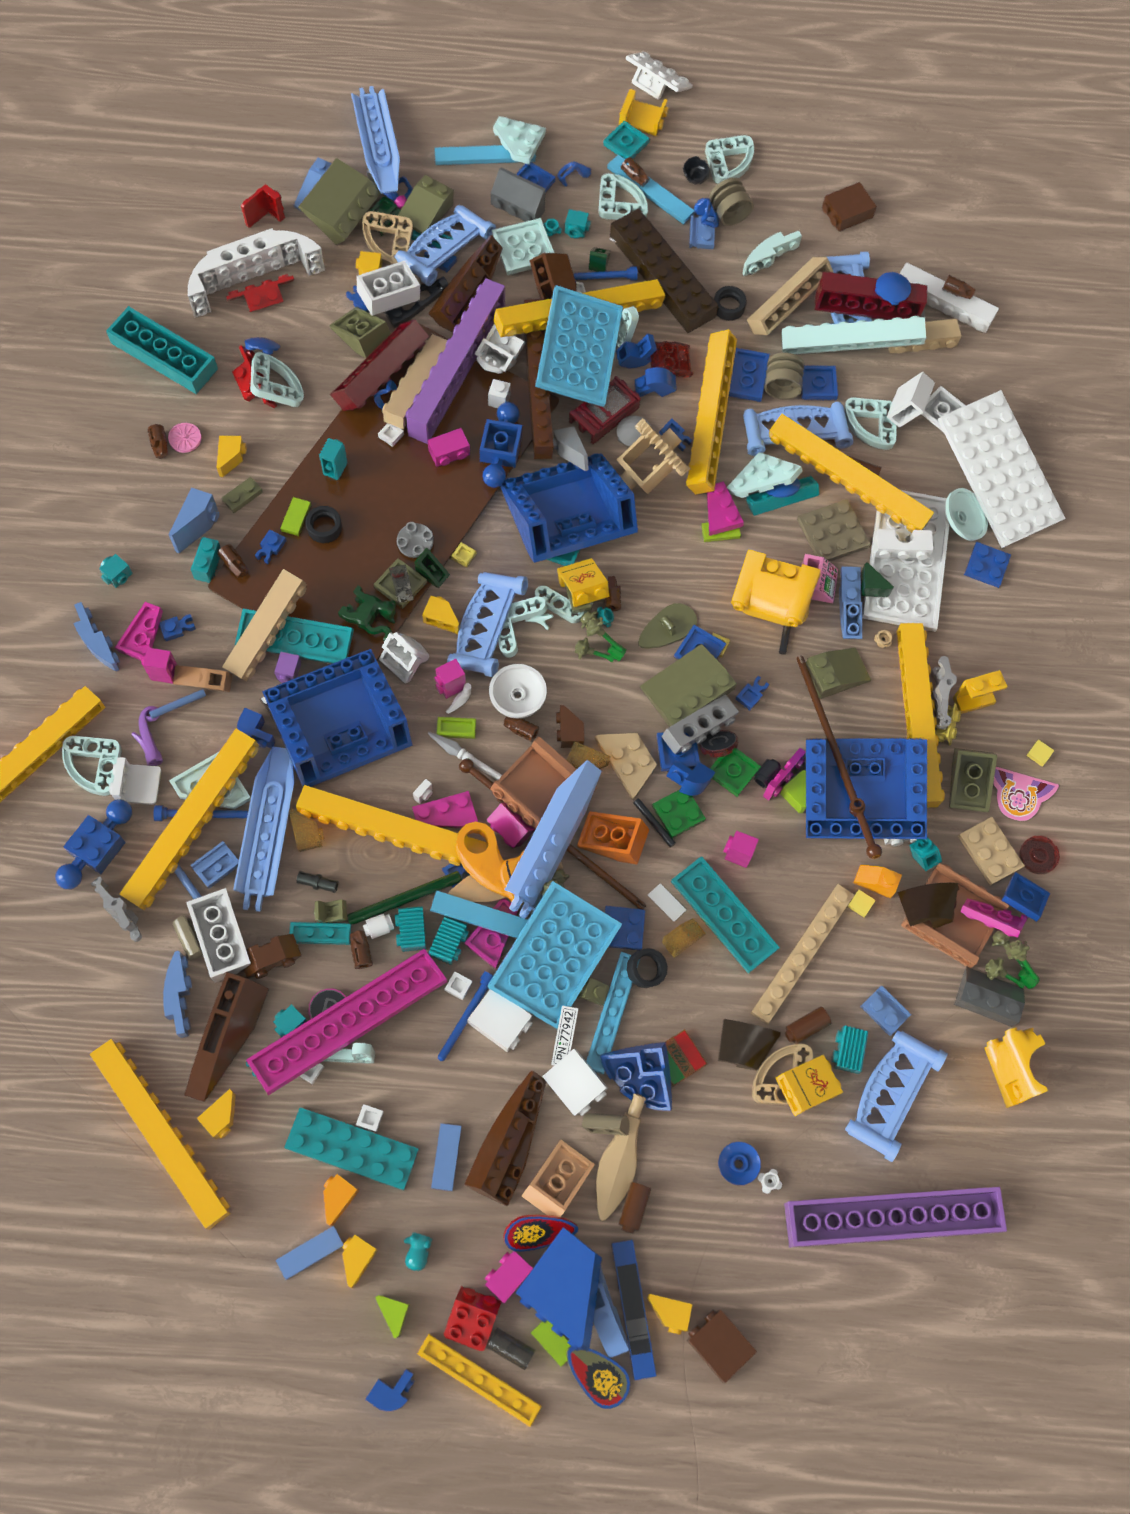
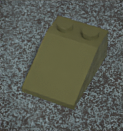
(427, 203)
(361, 331)
(837, 671)
(972, 779)

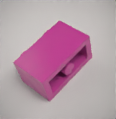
(448, 447)
(159, 665)
(450, 679)
(509, 826)
(740, 848)
(508, 1276)

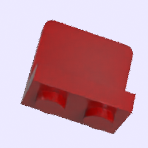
(260, 203)
(472, 1318)

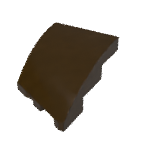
(930, 902)
(745, 1044)

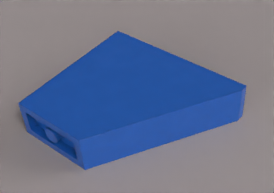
(565, 1288)

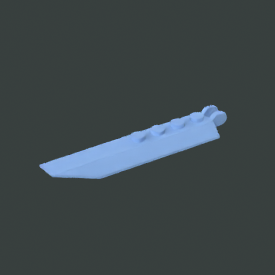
(377, 138)
(265, 828)
(552, 838)

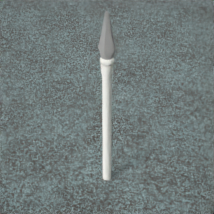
(454, 748)

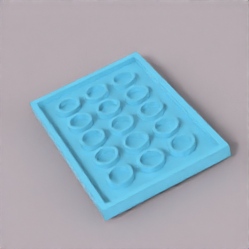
(579, 346)
(554, 954)

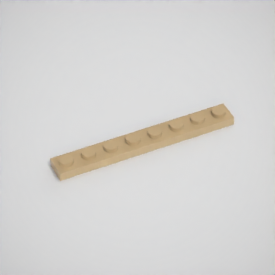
(802, 954)

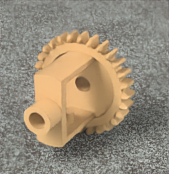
(665, 443)

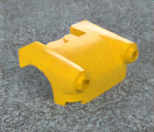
(775, 590)
(1012, 1065)

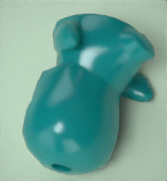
(417, 1255)

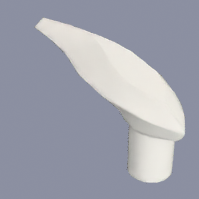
(460, 699)

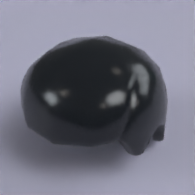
(696, 170)

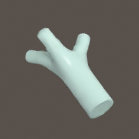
(541, 620)

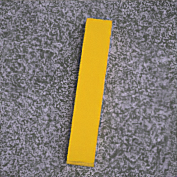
(479, 1380)

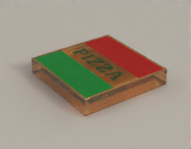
(683, 1057)

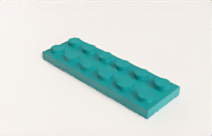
(306, 638)
(725, 914)
(351, 1148)

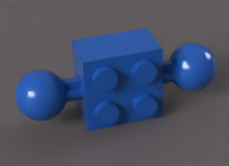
(500, 444)
(94, 844)

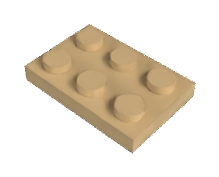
(991, 851)

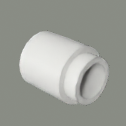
(378, 926)

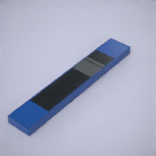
(633, 1310)

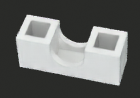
(888, 546)

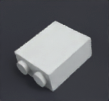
(910, 399)
(500, 1020)
(576, 1083)

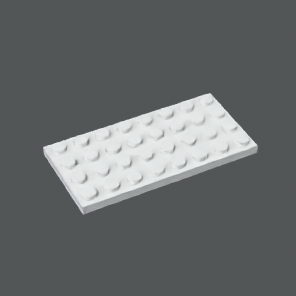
(1001, 469)
(915, 581)

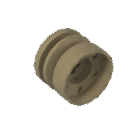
(731, 201)
(784, 376)

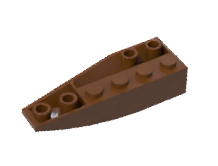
(552, 270)
(464, 285)
(225, 1033)
(508, 1143)

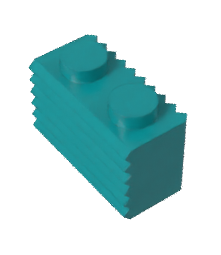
(333, 458)
(206, 560)
(411, 929)
(448, 940)
(850, 1049)

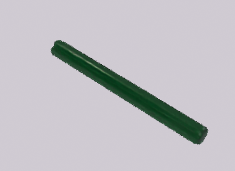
(404, 898)

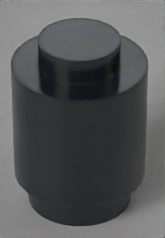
(767, 772)

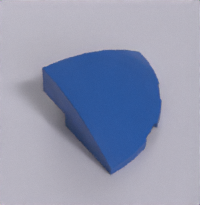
(642, 1072)

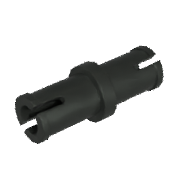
(317, 881)

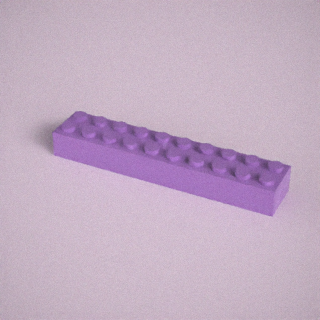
(454, 362)
(894, 1217)

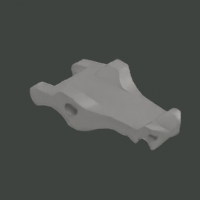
(944, 682)
(117, 909)

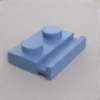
(701, 235)
(215, 864)
(885, 1010)

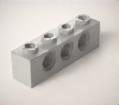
(721, 708)

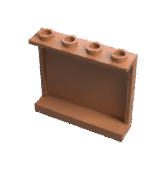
(533, 781)
(964, 936)

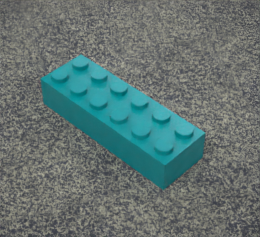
(162, 350)

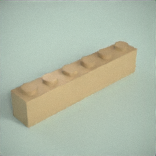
(789, 296)
(411, 384)
(265, 625)

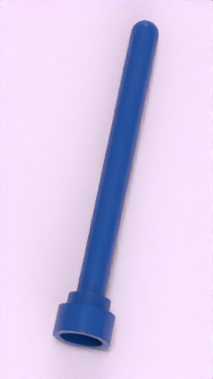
(630, 273)
(161, 813)
(485, 979)

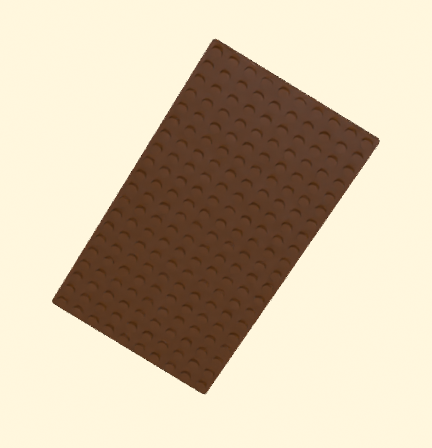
(375, 500)

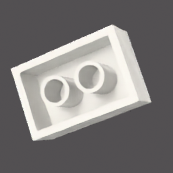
(388, 287)

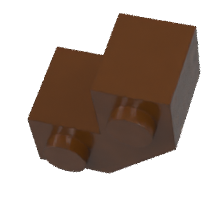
(279, 952)

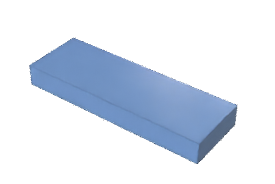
(446, 1157)
(309, 1252)

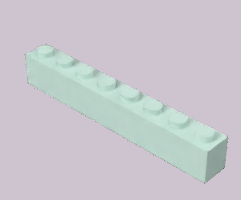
(854, 336)

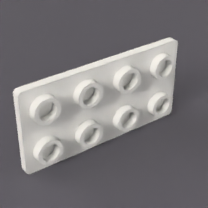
(654, 77)

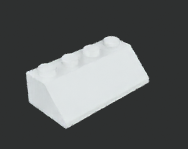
(940, 404)
(218, 934)

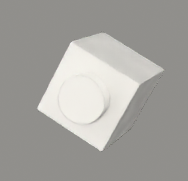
(498, 393)

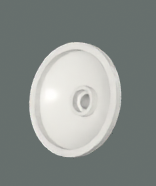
(517, 680)

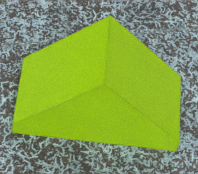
(795, 792)
(394, 1313)

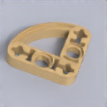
(399, 232)
(762, 1071)

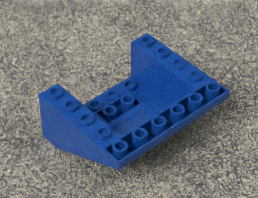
(570, 507)
(338, 718)
(885, 775)

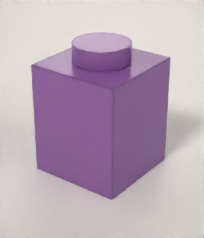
(287, 667)

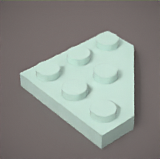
(519, 138)
(763, 474)
(186, 781)

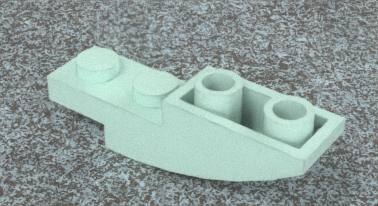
(764, 254)

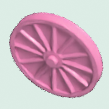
(184, 437)

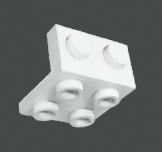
(135, 782)

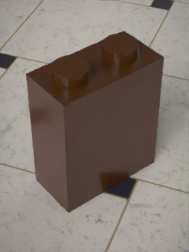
(849, 206)
(721, 1345)

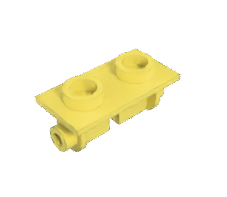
(951, 732)

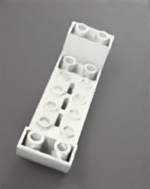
(247, 260)

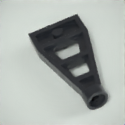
(399, 315)

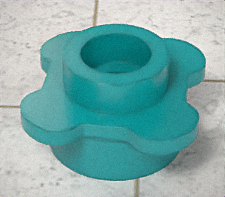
(552, 227)
(606, 614)

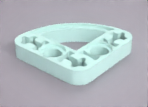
(721, 151)
(610, 204)
(267, 387)
(879, 412)
(104, 755)

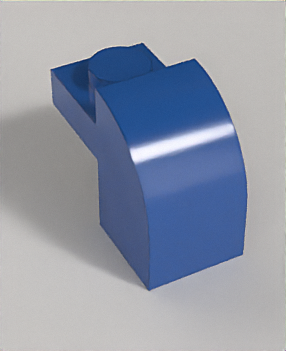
(636, 355)
(657, 380)
(251, 724)
(691, 781)
(389, 1398)

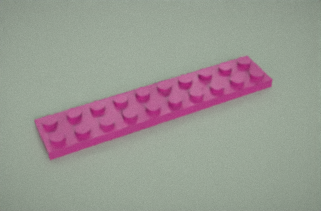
(346, 1021)

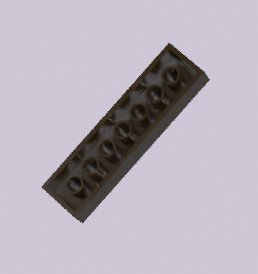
(657, 260)

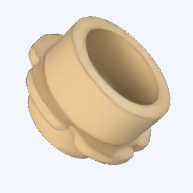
(883, 634)

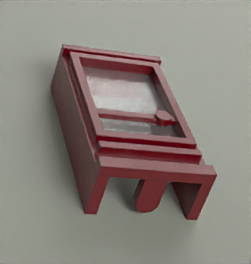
(600, 420)

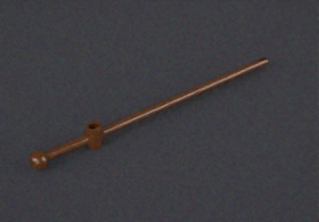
(467, 766)
(857, 805)

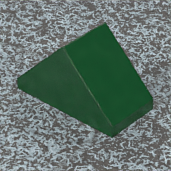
(598, 259)
(431, 568)
(873, 583)

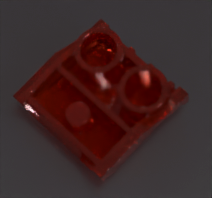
(673, 357)

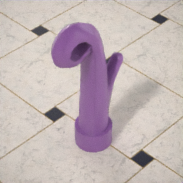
(146, 740)

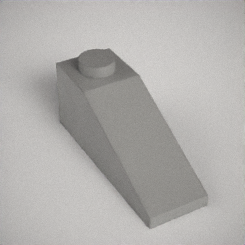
(570, 447)

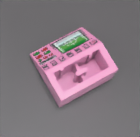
(826, 585)

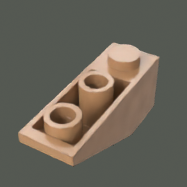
(202, 678)

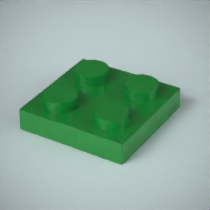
(734, 771)
(678, 813)

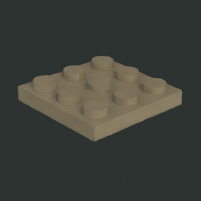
(834, 531)

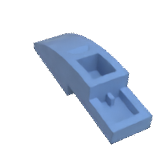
(850, 603)
(95, 639)
(176, 986)
(608, 1322)

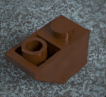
(570, 728)

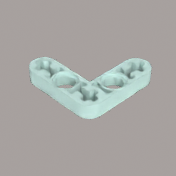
(627, 325)
(565, 611)
(512, 617)
(358, 1054)

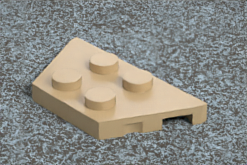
(628, 759)

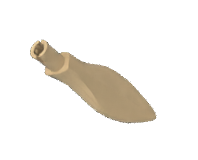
(473, 891)
(618, 1163)

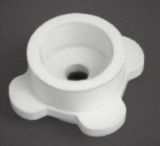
(773, 1175)

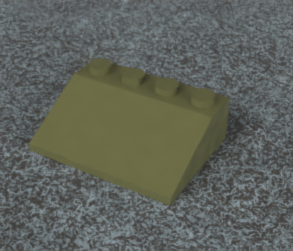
(339, 200)
(688, 685)

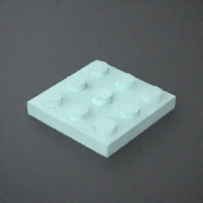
(522, 243)

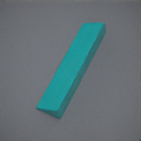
(763, 502)

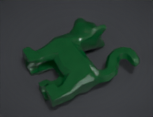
(367, 611)

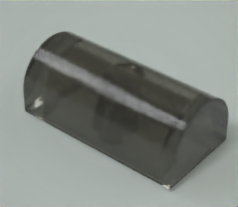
(511, 1348)

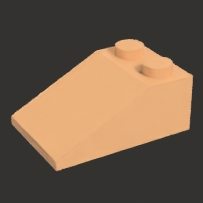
(558, 1180)

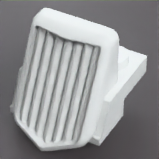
(498, 353)
(403, 655)

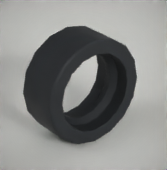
(730, 292)
(323, 511)
(660, 963)

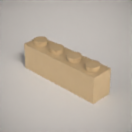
(938, 335)

